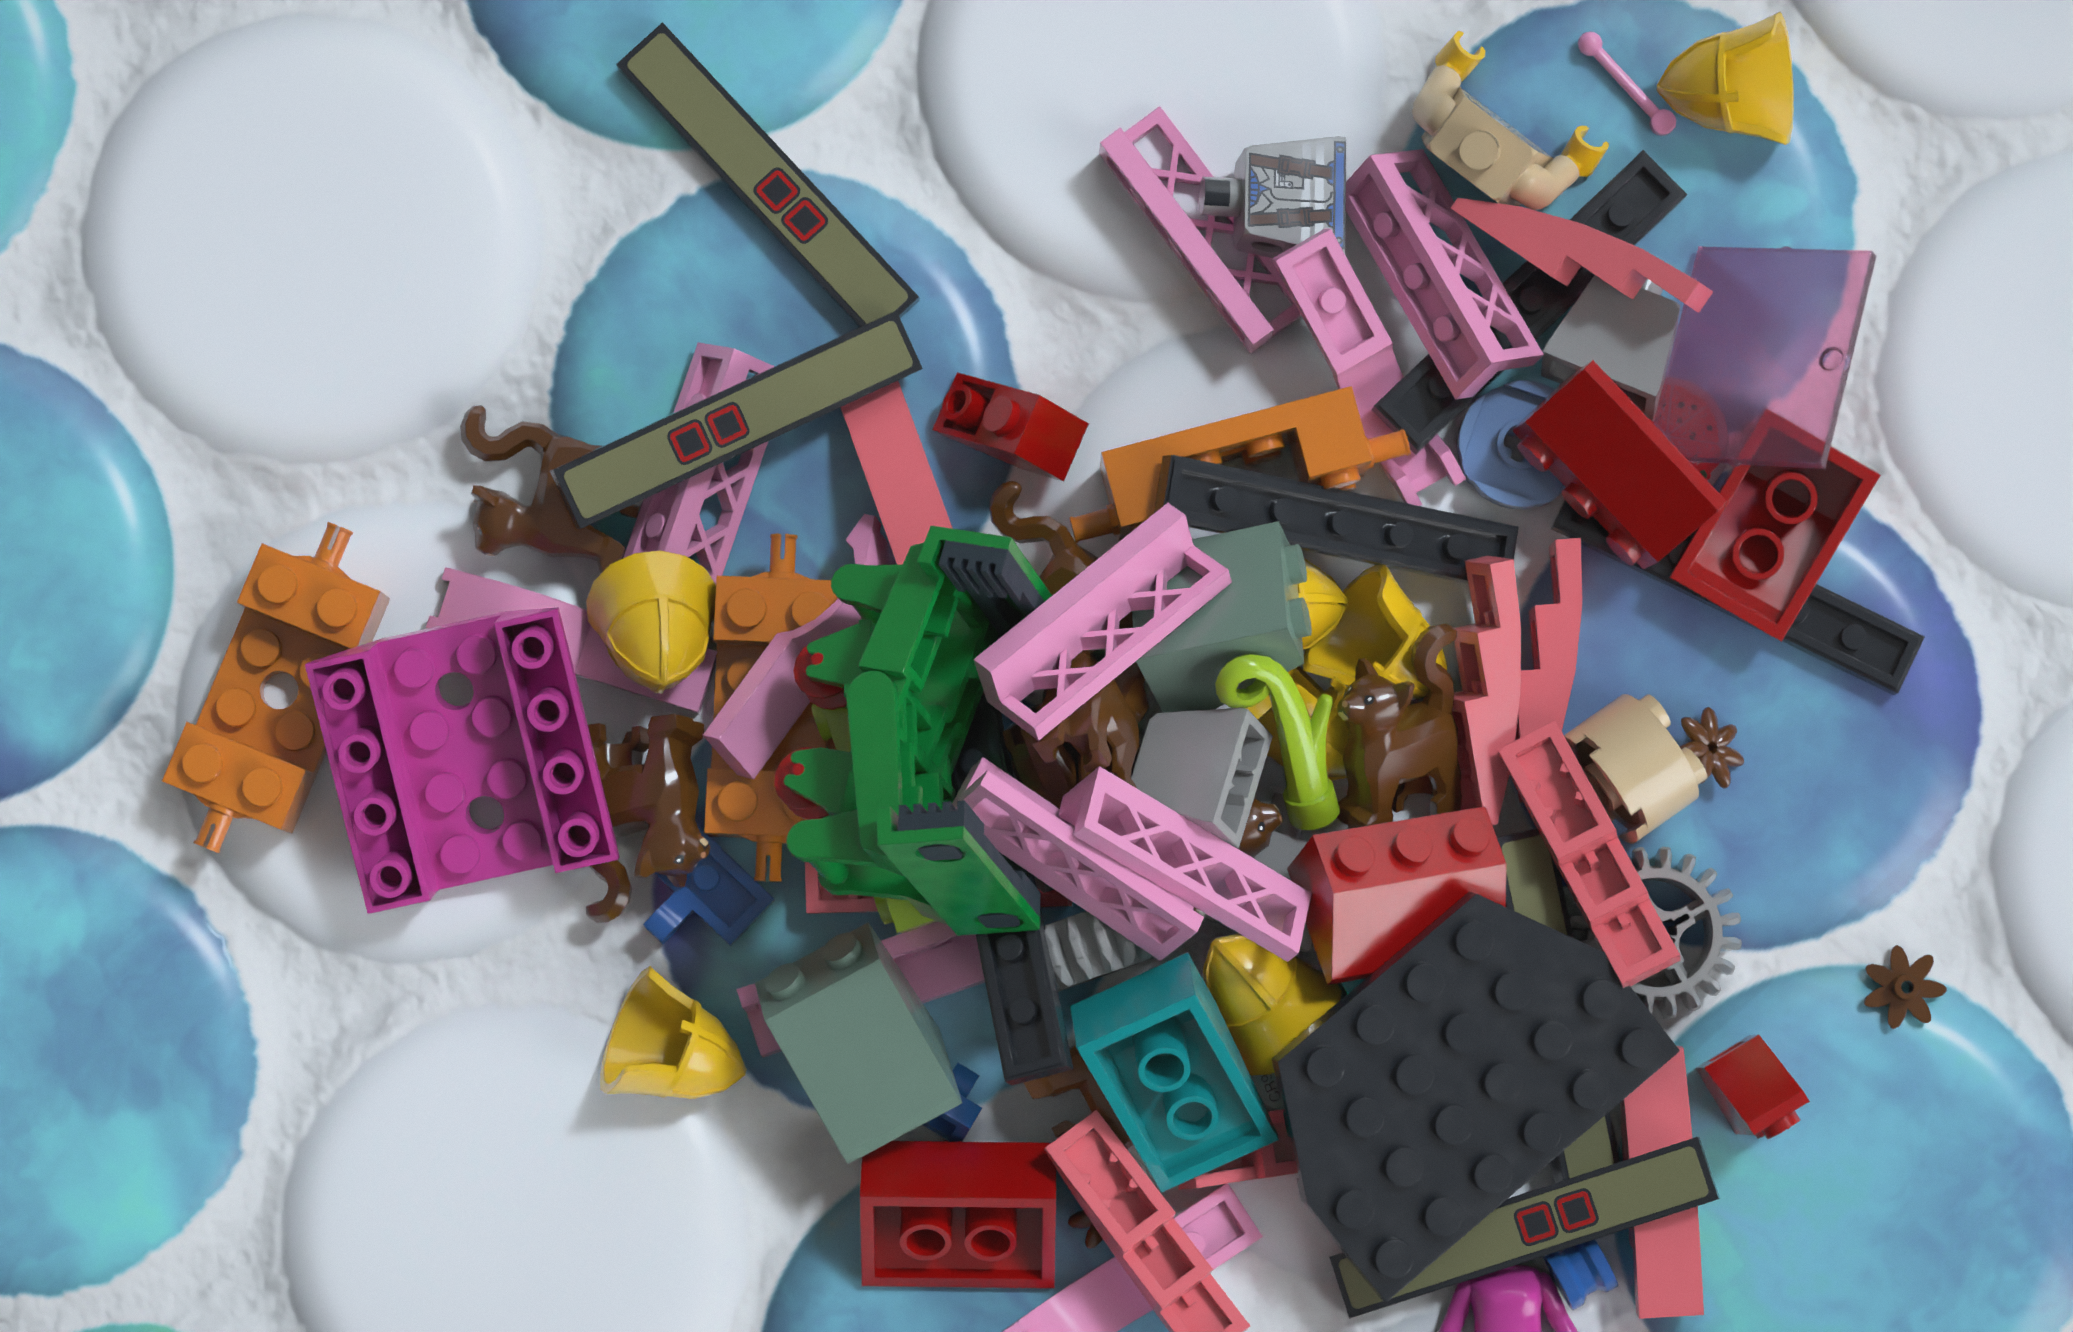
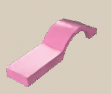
(1357, 351)
(478, 596)
(768, 696)
(1108, 1297)

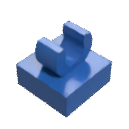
(958, 1121)

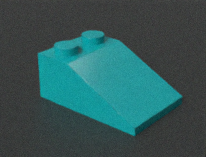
(1172, 1072)

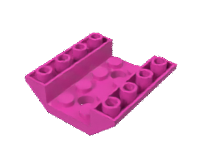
(416, 762)

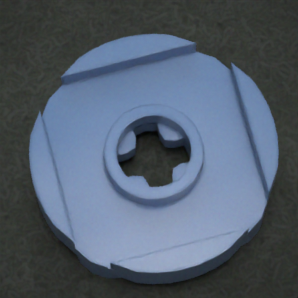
(1486, 459)

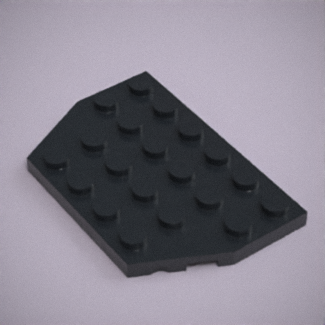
(1456, 1082)

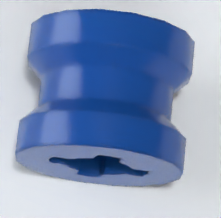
(1580, 1272)

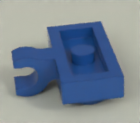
(717, 893)

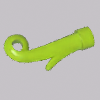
(1302, 740)

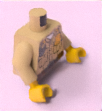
(1486, 146)

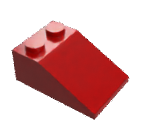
(1774, 538)

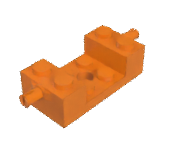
(1321, 433)
(745, 622)
(242, 752)

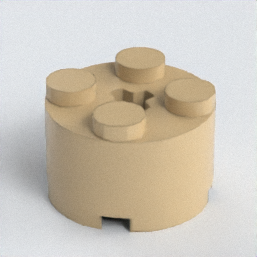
(1636, 764)

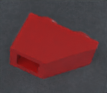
(1011, 425)
(1753, 1088)

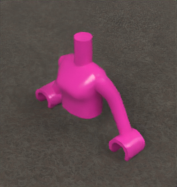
(1508, 1302)

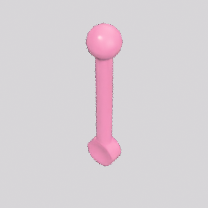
(1661, 121)

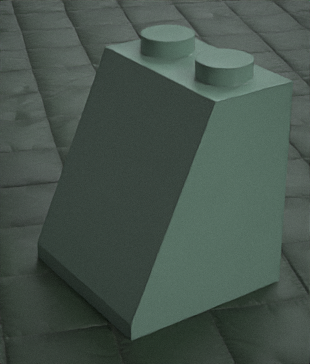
(1250, 616)
(859, 1042)

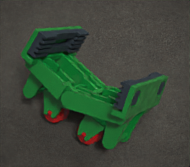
(885, 809)

